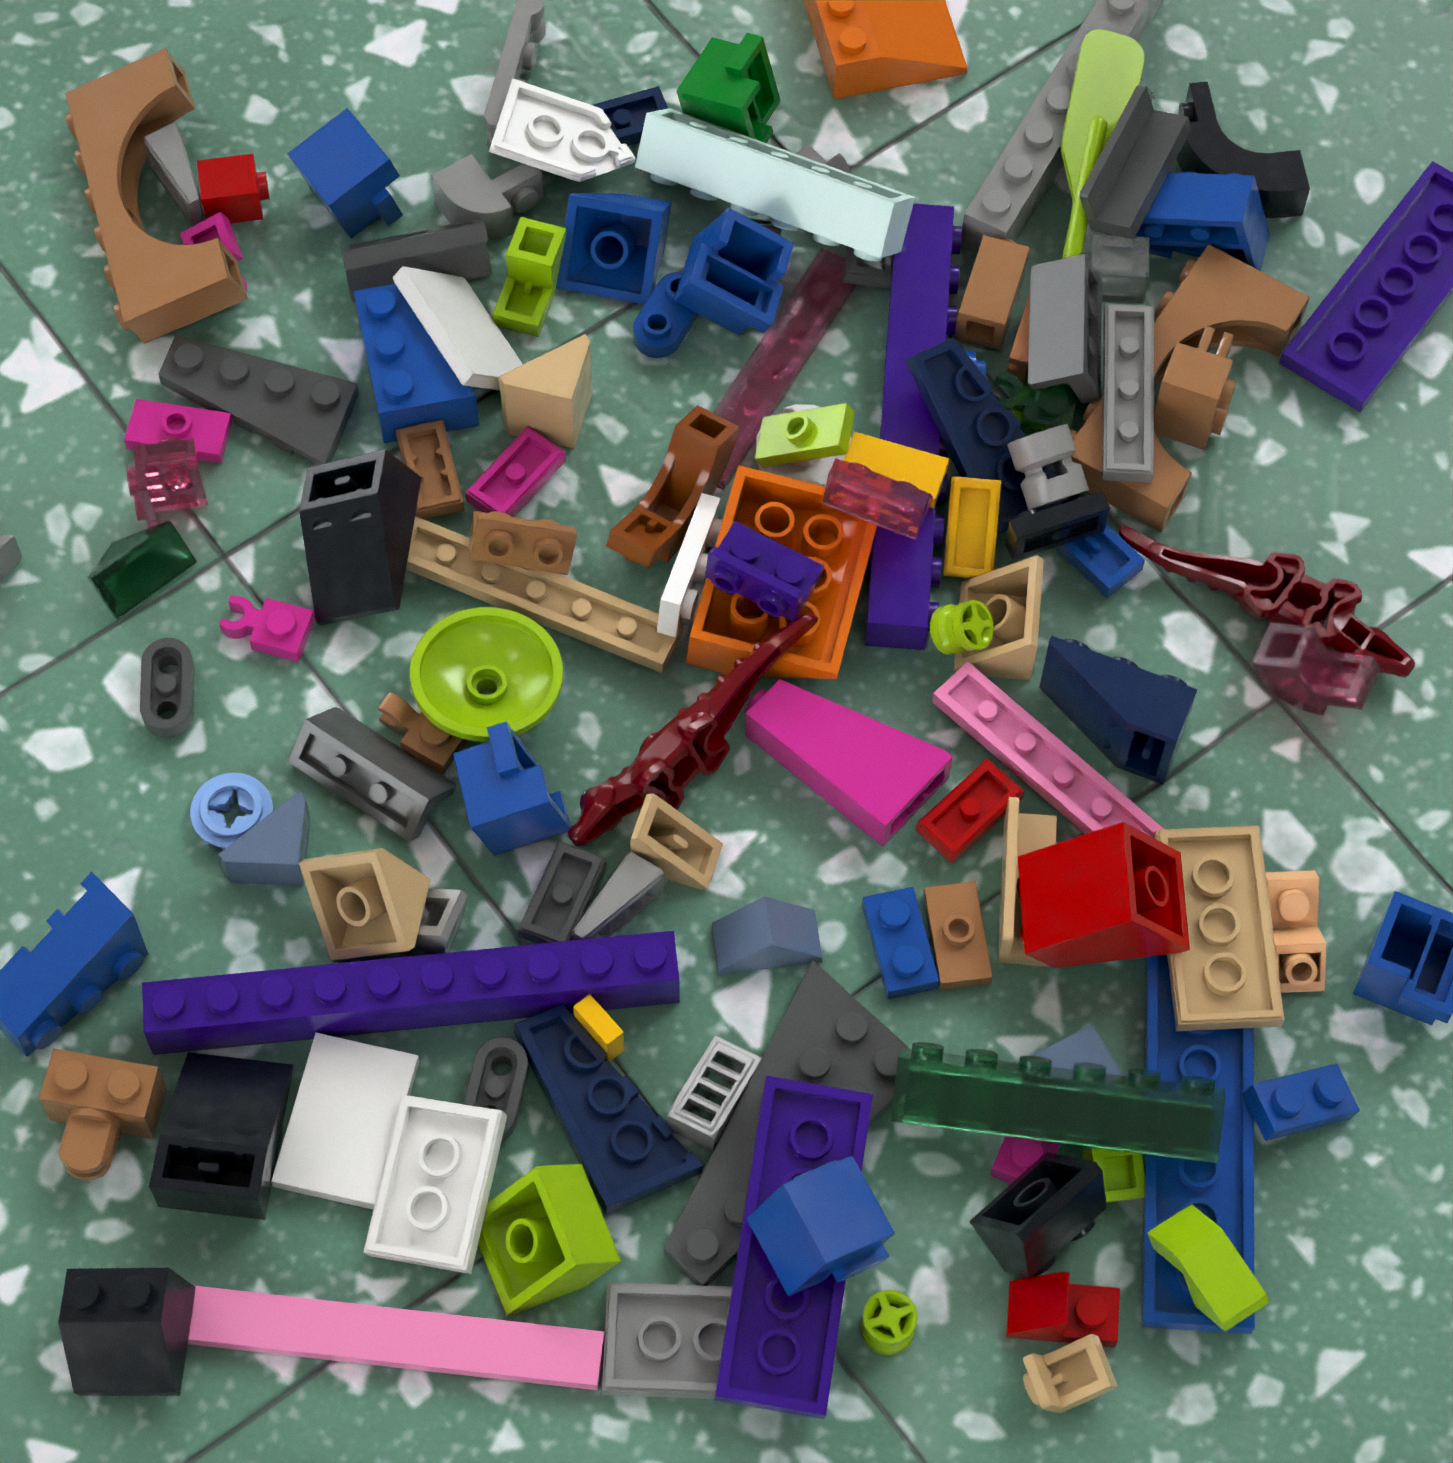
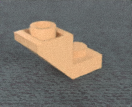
(1295, 930)

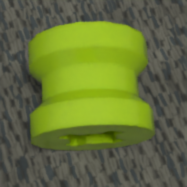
(961, 627)
(886, 1310)

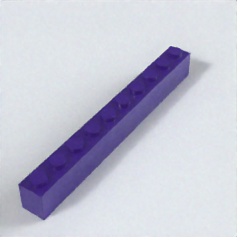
(917, 320)
(408, 992)

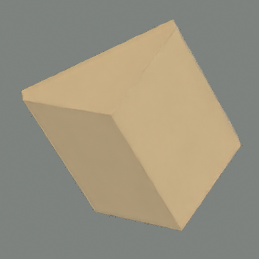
(550, 393)
(1014, 604)
(366, 902)

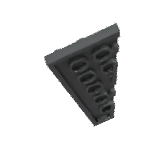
(819, 1041)

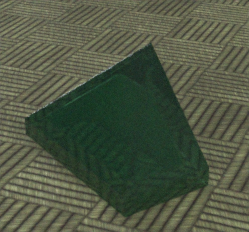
(140, 566)

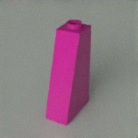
(848, 759)

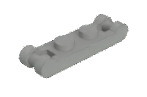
(517, 57)

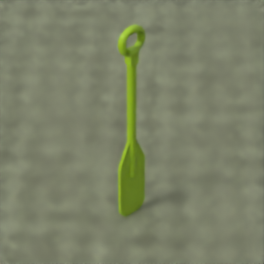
(1103, 83)

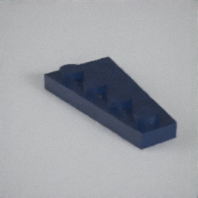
(972, 423)
(607, 1124)

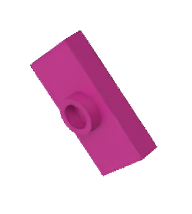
(158, 421)
(516, 474)

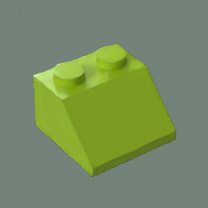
(545, 1237)

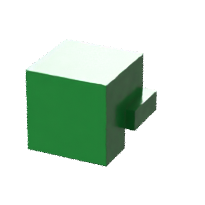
(732, 87)

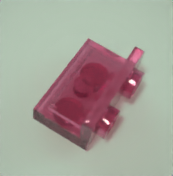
(165, 478)

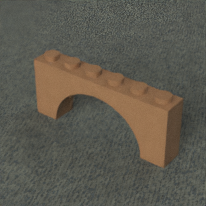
(155, 281)
(1215, 294)

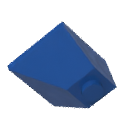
(613, 245)

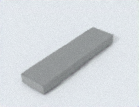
(1128, 393)

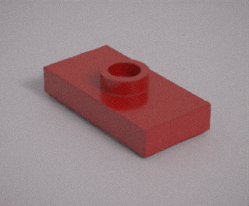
(968, 811)

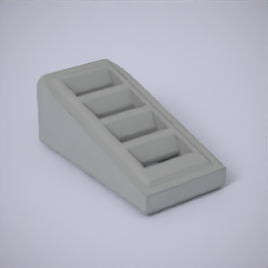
(172, 168)
(623, 896)
(695, 1127)

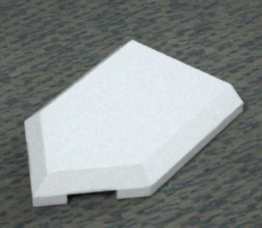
(557, 134)

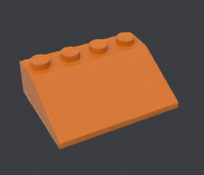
(884, 43)
(794, 516)

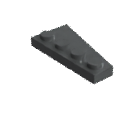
(283, 402)

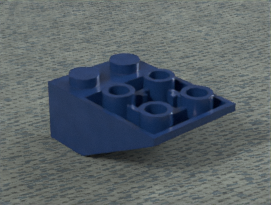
(1118, 706)

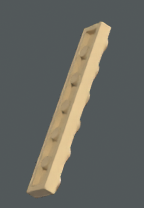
(543, 597)

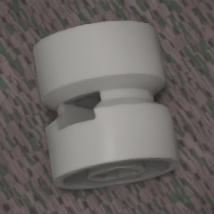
(1041, 450)

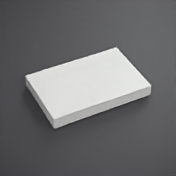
(458, 326)
(343, 1120)
(435, 1184)

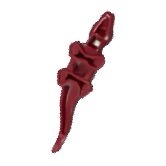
(1283, 595)
(685, 745)

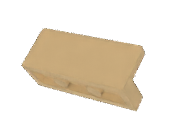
(1021, 835)

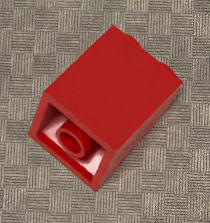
(1102, 899)

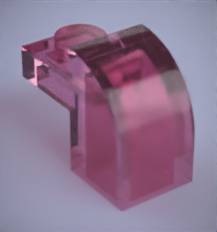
(1309, 676)

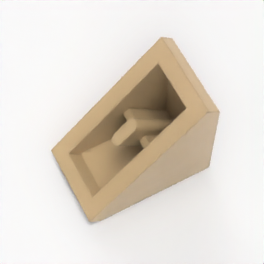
(675, 844)

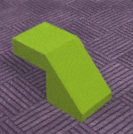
(531, 276)
(1211, 1267)

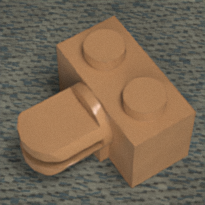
(1195, 392)
(99, 1103)

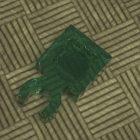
(1038, 407)

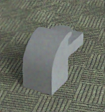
(468, 193)

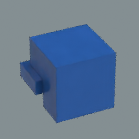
(348, 173)
(735, 273)
(508, 793)
(1411, 961)
(822, 1226)

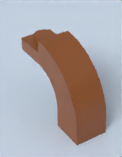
(691, 467)

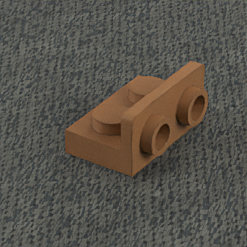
(521, 542)

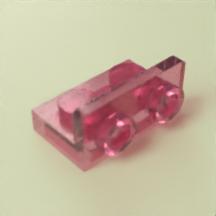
(876, 498)

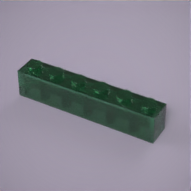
(1059, 1103)

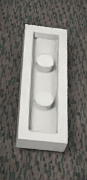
(690, 566)

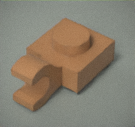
(421, 736)

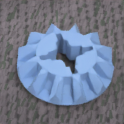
(218, 796)

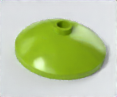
(481, 652)

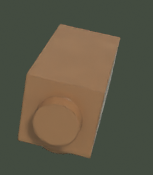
(992, 292)

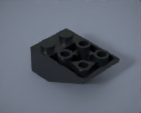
(358, 534)
(221, 1136)

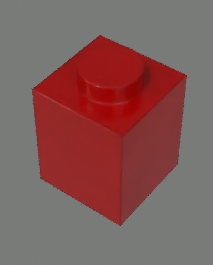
(232, 188)

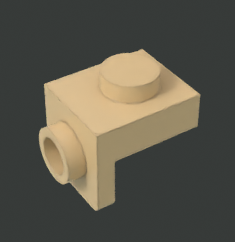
(1069, 1375)

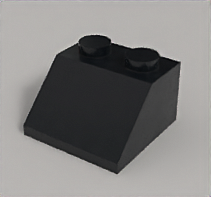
(1042, 1213)
(126, 1330)

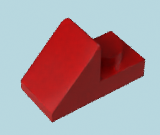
(1060, 1311)

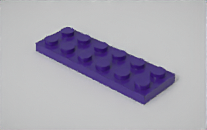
(1381, 297)
(776, 1345)

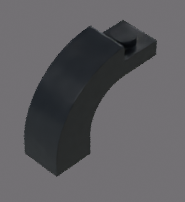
(1207, 150)

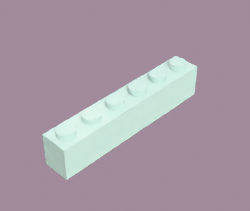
(774, 184)

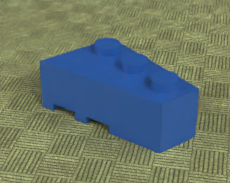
(1204, 211)
(407, 369)
(69, 967)

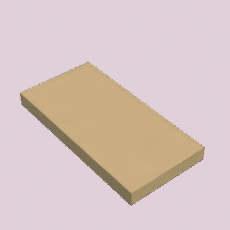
(1232, 962)

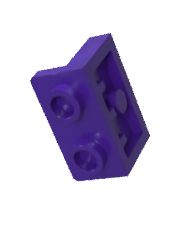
(763, 571)

